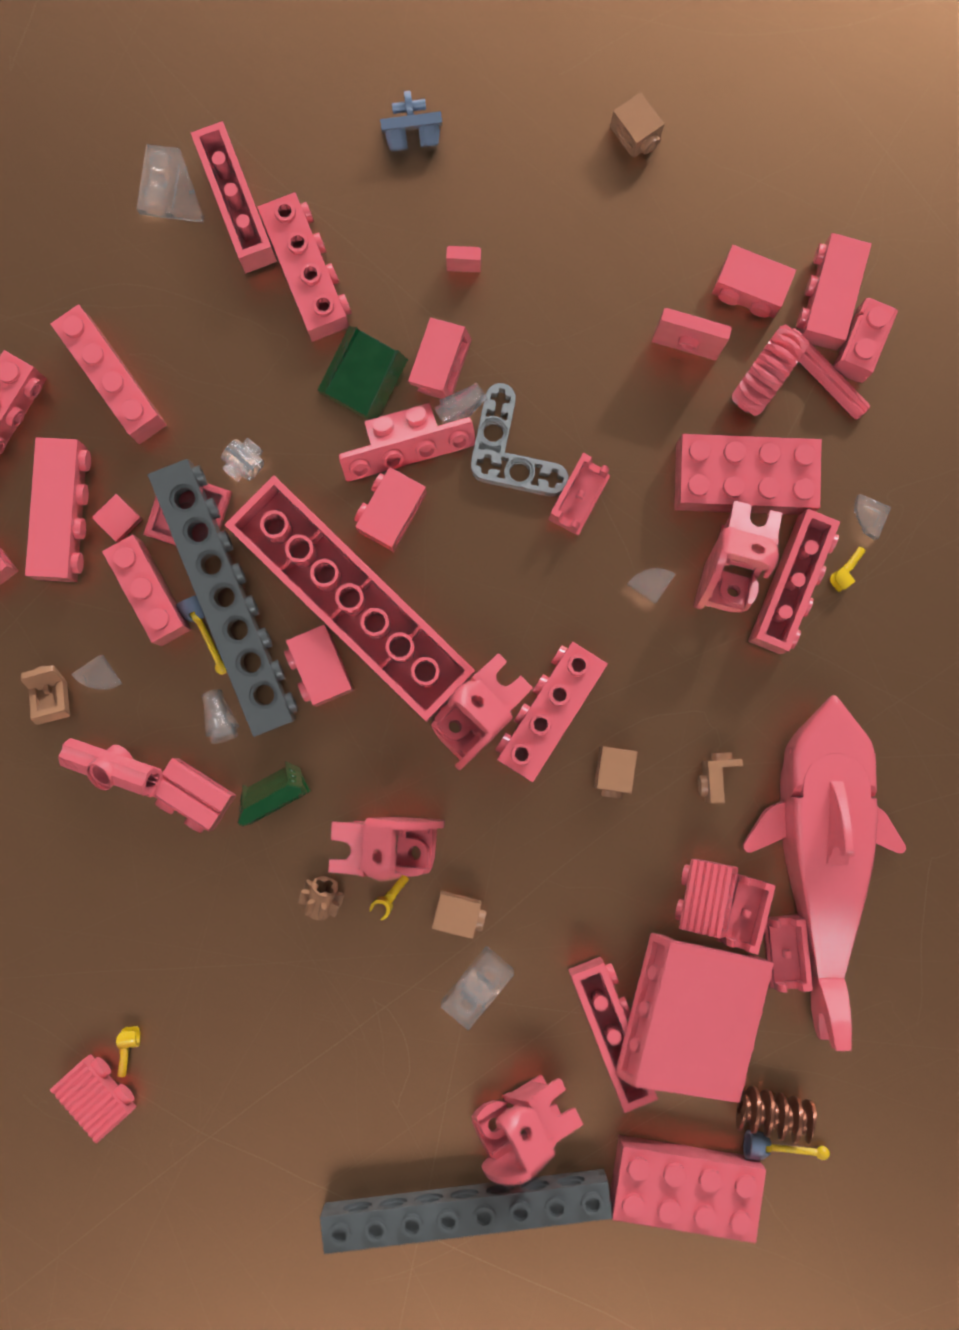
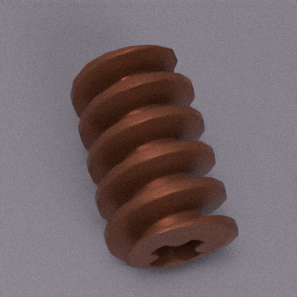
(776, 1113)

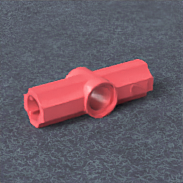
(110, 767)

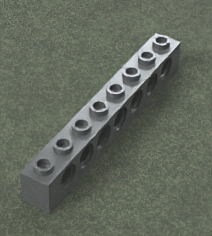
(168, 486)
(465, 1211)

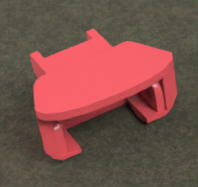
(743, 546)
(480, 711)
(375, 843)
(519, 1156)

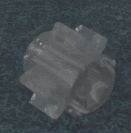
(242, 459)

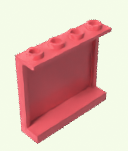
(694, 1020)

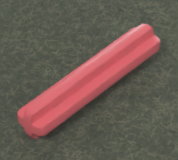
(834, 382)

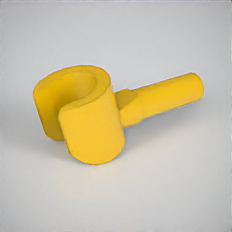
(842, 578)
(390, 896)
(128, 1038)

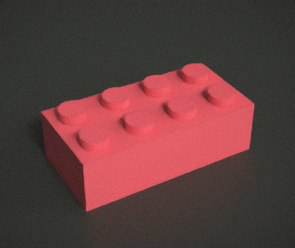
(747, 469)
(686, 1189)

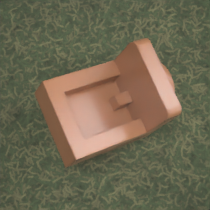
(46, 694)
(711, 782)

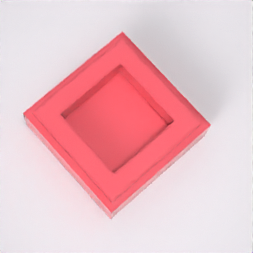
(463, 259)
(117, 518)

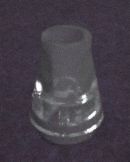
(461, 404)
(218, 717)

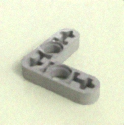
(496, 451)

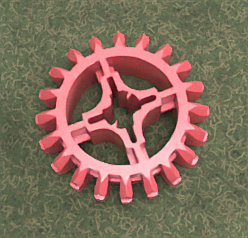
(770, 370)

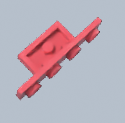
(404, 440)

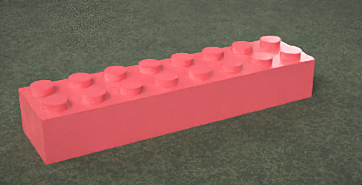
(350, 598)

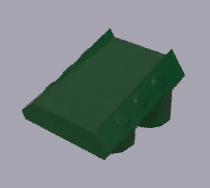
(363, 374)
(271, 794)

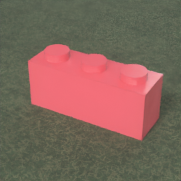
(833, 291)
(146, 590)

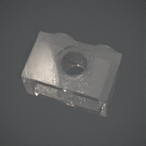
(477, 988)

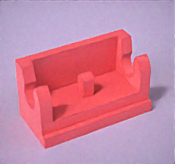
(440, 358)
(579, 495)
(749, 914)
(789, 951)

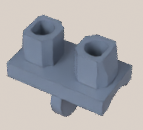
(396, 127)

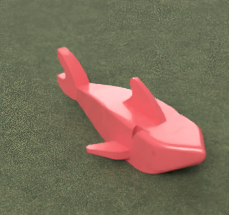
(829, 849)

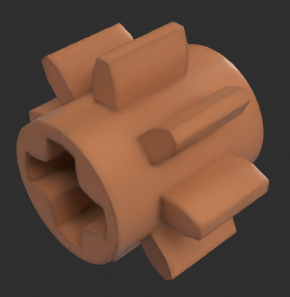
(321, 898)

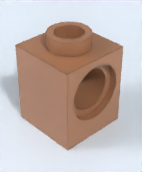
(637, 125)
(615, 771)
(458, 915)

